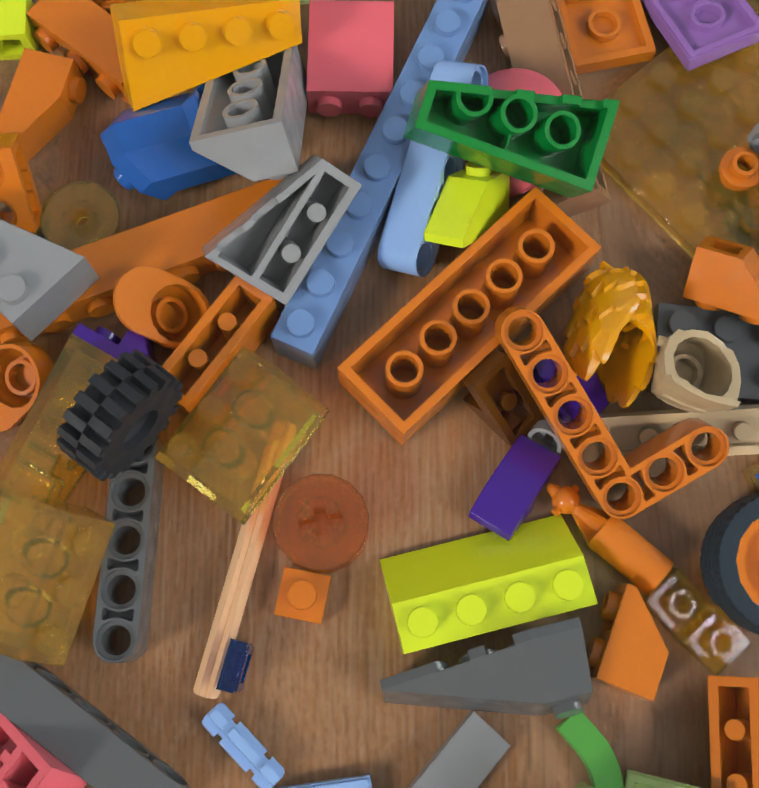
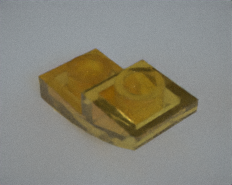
(695, 622)

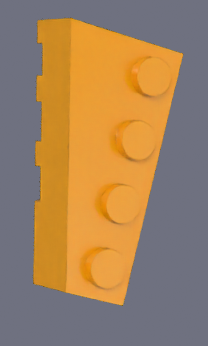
(188, 42)

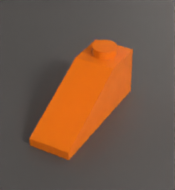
(41, 98)

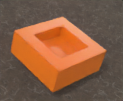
(302, 595)

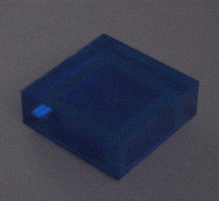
(235, 666)

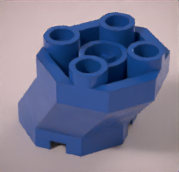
(154, 149)

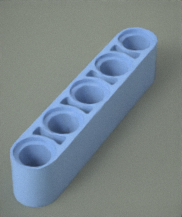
(419, 187)

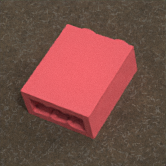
(350, 57)

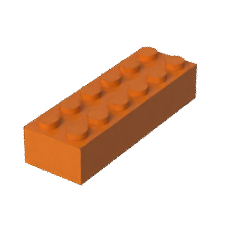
(449, 326)

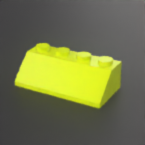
(486, 583)

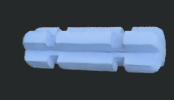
(243, 746)

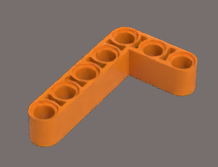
(587, 427)

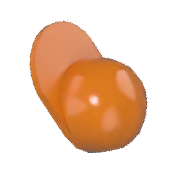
(158, 305)
(22, 376)

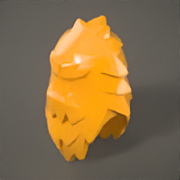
(613, 332)

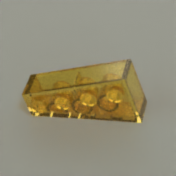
(34, 458)

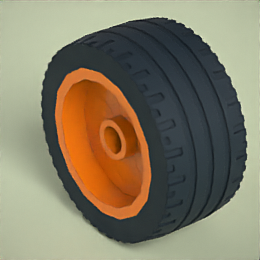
(732, 562)

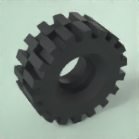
(119, 414)

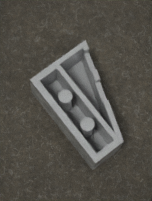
(285, 229)
(38, 279)

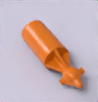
(613, 540)

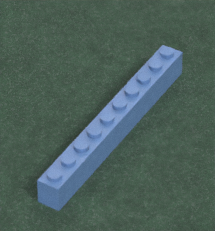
(331, 280)

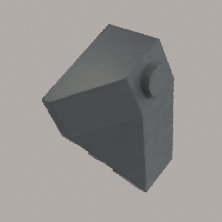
(533, 676)

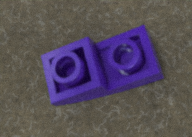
(514, 486)

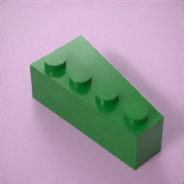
(516, 132)

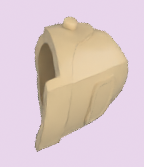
(696, 372)

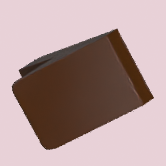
(501, 398)

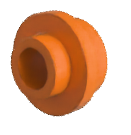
(732, 175)

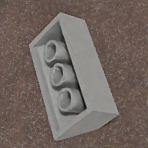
(255, 118)

